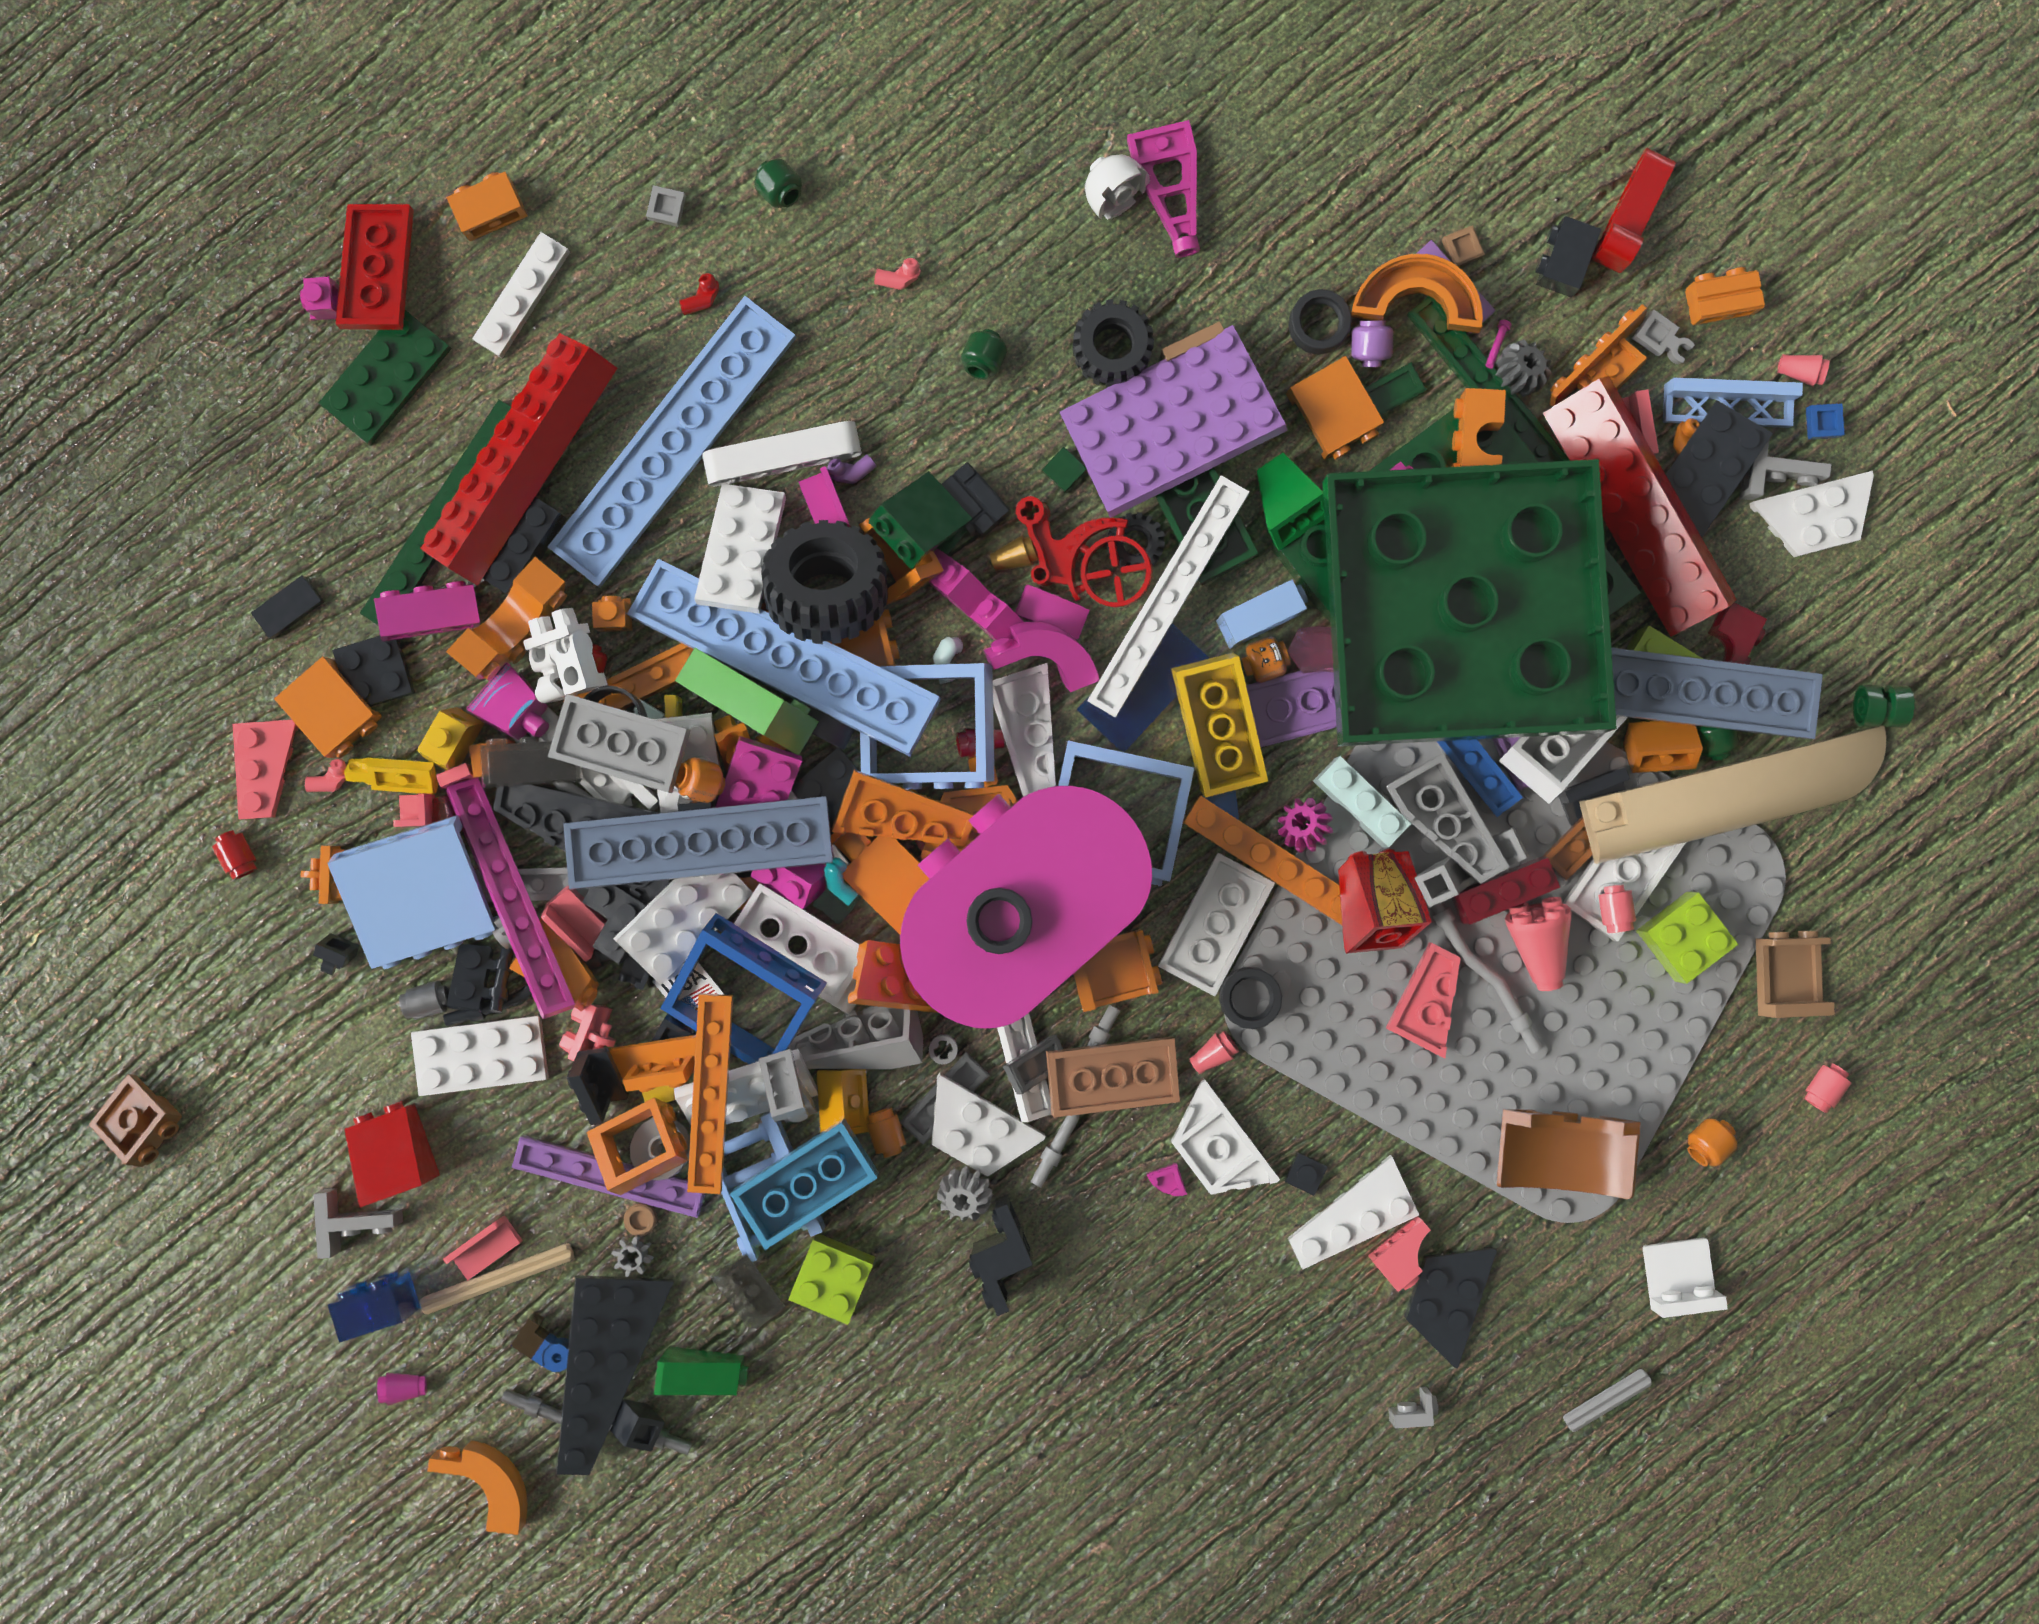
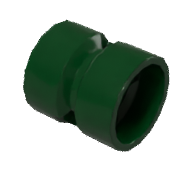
(1889, 706)

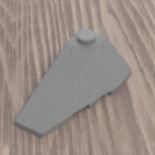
(1444, 813)
(864, 1040)

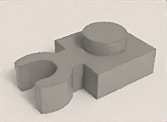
(1658, 335)

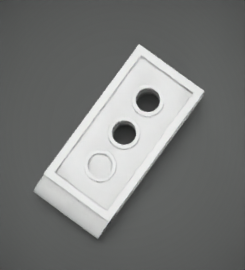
(827, 952)

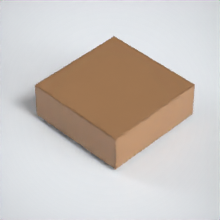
(1463, 246)

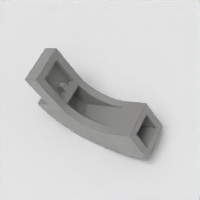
(1448, 878)

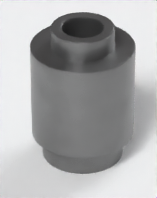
(424, 1000)

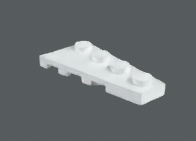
(1026, 724)
(1361, 1213)

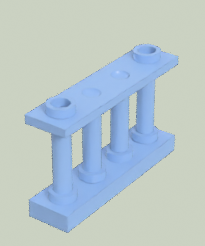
(780, 1142)

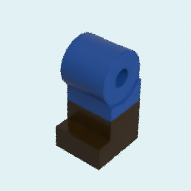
(541, 1345)

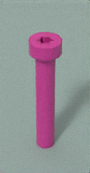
(1503, 327)

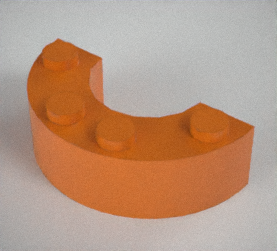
(1422, 275)
(500, 638)

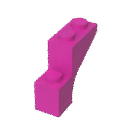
(974, 599)

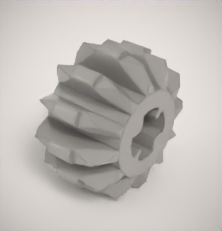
(964, 1194)

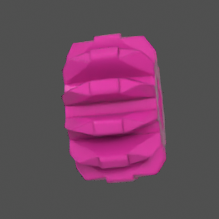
(1294, 820)

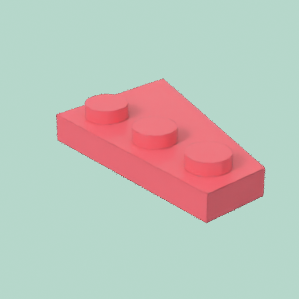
(260, 765)
(1427, 1001)

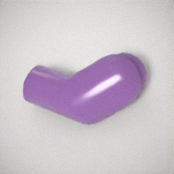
(848, 472)

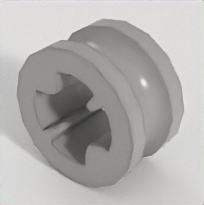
(951, 1054)

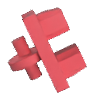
(592, 1031)

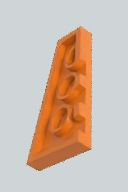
(895, 812)

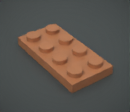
(1112, 1076)

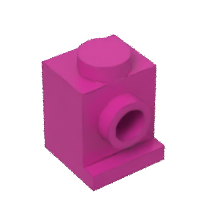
(320, 297)

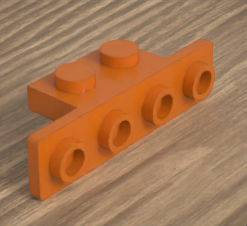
(1612, 358)
(656, 1063)

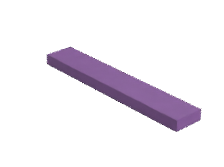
(583, 1170)

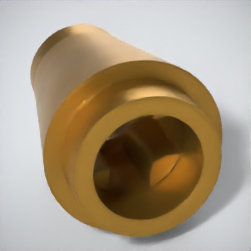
(1015, 554)

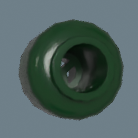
(778, 183)
(983, 354)
(1717, 742)

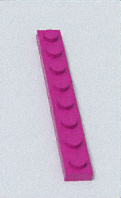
(510, 898)

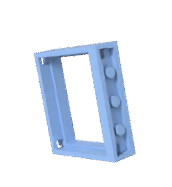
(984, 728)
(1143, 764)

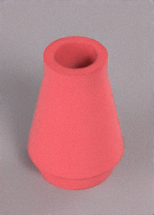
(1804, 368)
(1215, 1051)

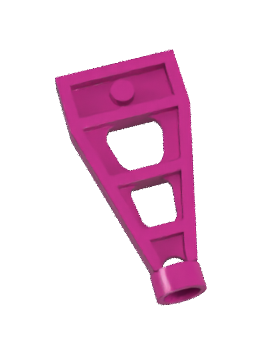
(1162, 146)

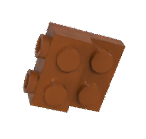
(135, 1122)

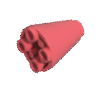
(1542, 939)

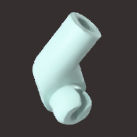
(946, 651)

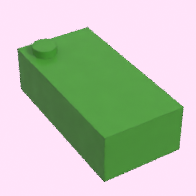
(747, 701)

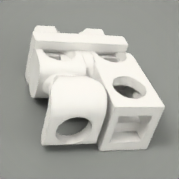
(563, 656)

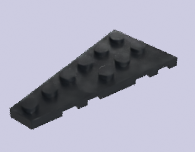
(605, 1344)

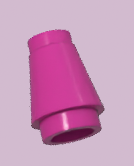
(400, 1387)

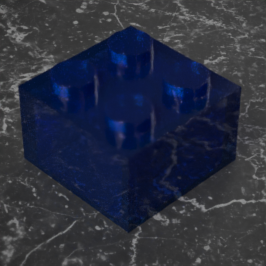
(373, 1305)

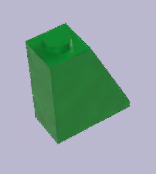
(1289, 500)
(699, 1372)

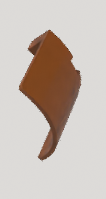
(1568, 1152)

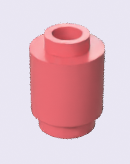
(1617, 909)
(1827, 1087)

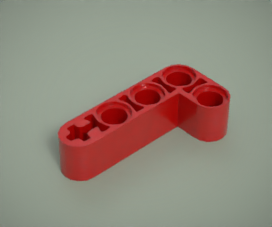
(1624, 230)

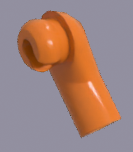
(1683, 433)

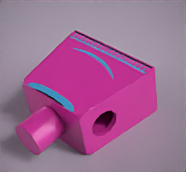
(510, 705)

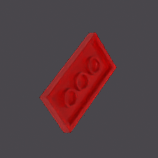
(374, 266)

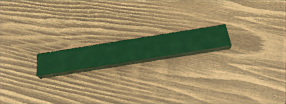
(1469, 366)

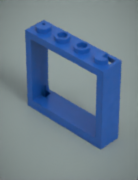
(759, 960)

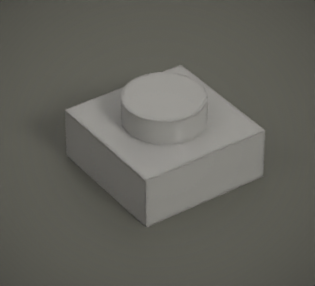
(666, 206)

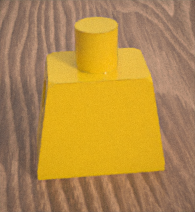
(450, 738)

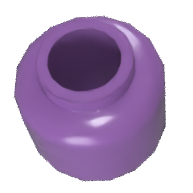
(1372, 343)

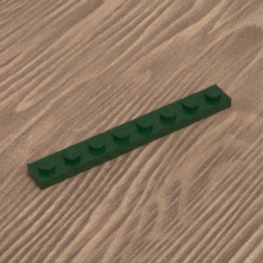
(412, 563)

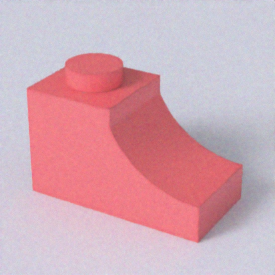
(1399, 1254)

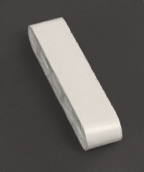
(781, 453)

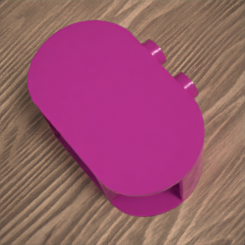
(1074, 865)

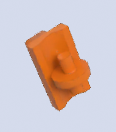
(728, 737)
(321, 876)

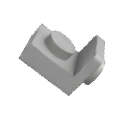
(1410, 1415)

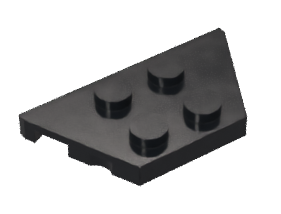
(1448, 1299)

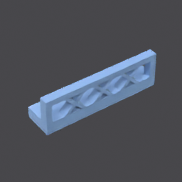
(1732, 390)

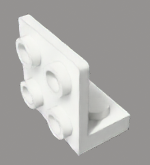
(1681, 1278)

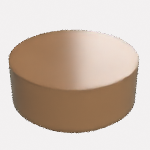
(640, 1219)

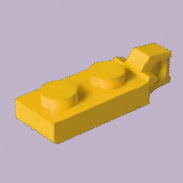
(393, 775)

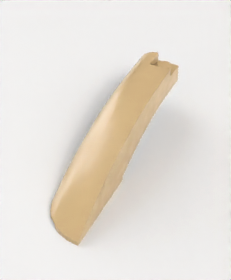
(1732, 795)

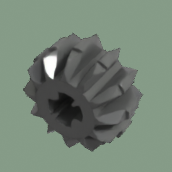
(1523, 368)

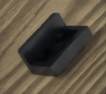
(596, 1083)

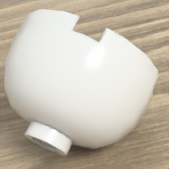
(1113, 184)

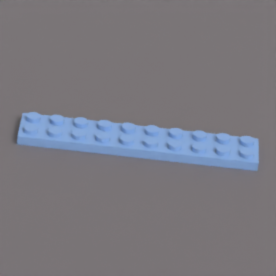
(672, 441)
(808, 672)

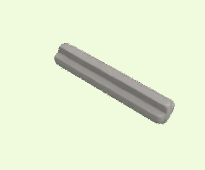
(1607, 1400)

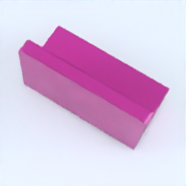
(823, 498)

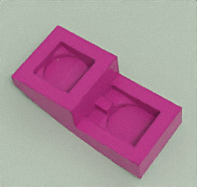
(1048, 608)

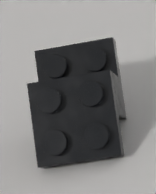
(1000, 1255)

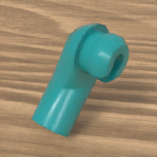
(835, 882)

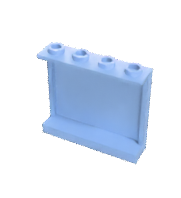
(412, 893)

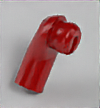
(704, 297)

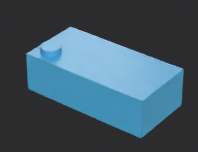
(804, 1183)

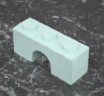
(1363, 801)

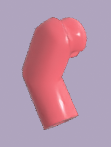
(900, 278)
(330, 781)

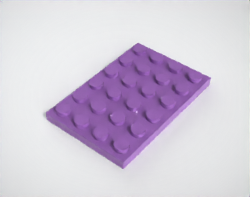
(1172, 422)

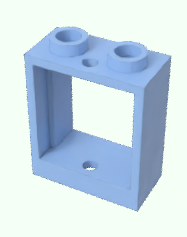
(1262, 613)

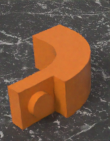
(496, 1477)

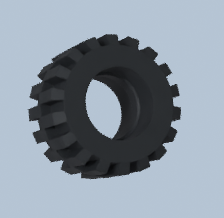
(1112, 317)

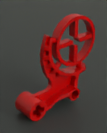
(1060, 556)

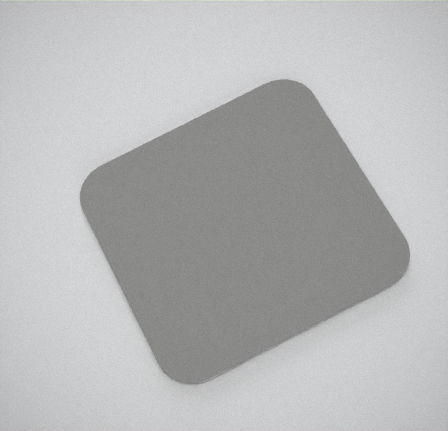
(1610, 1036)

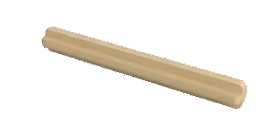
(496, 1278)

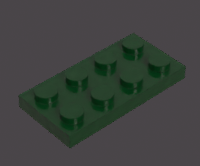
(384, 378)

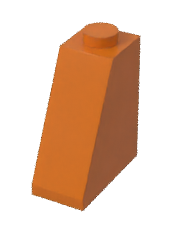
(574, 970)

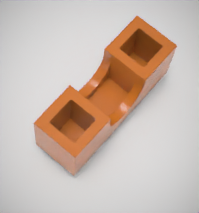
(1477, 412)

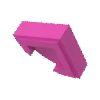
(1168, 1180)

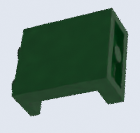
(919, 519)

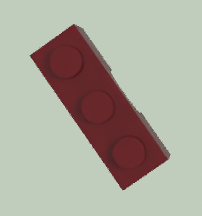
(1738, 631)
(1506, 891)

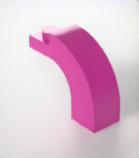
(1047, 641)

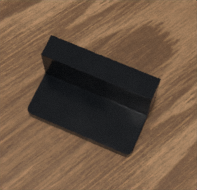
(1597, 786)

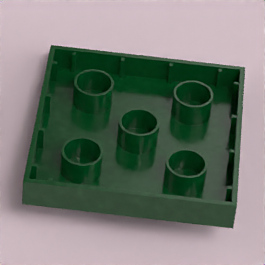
(1468, 603)

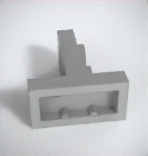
(1778, 471)
(784, 1089)
(332, 1225)

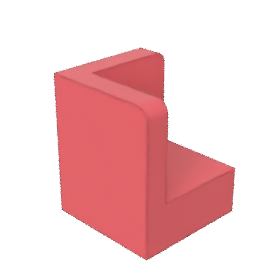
(415, 810)

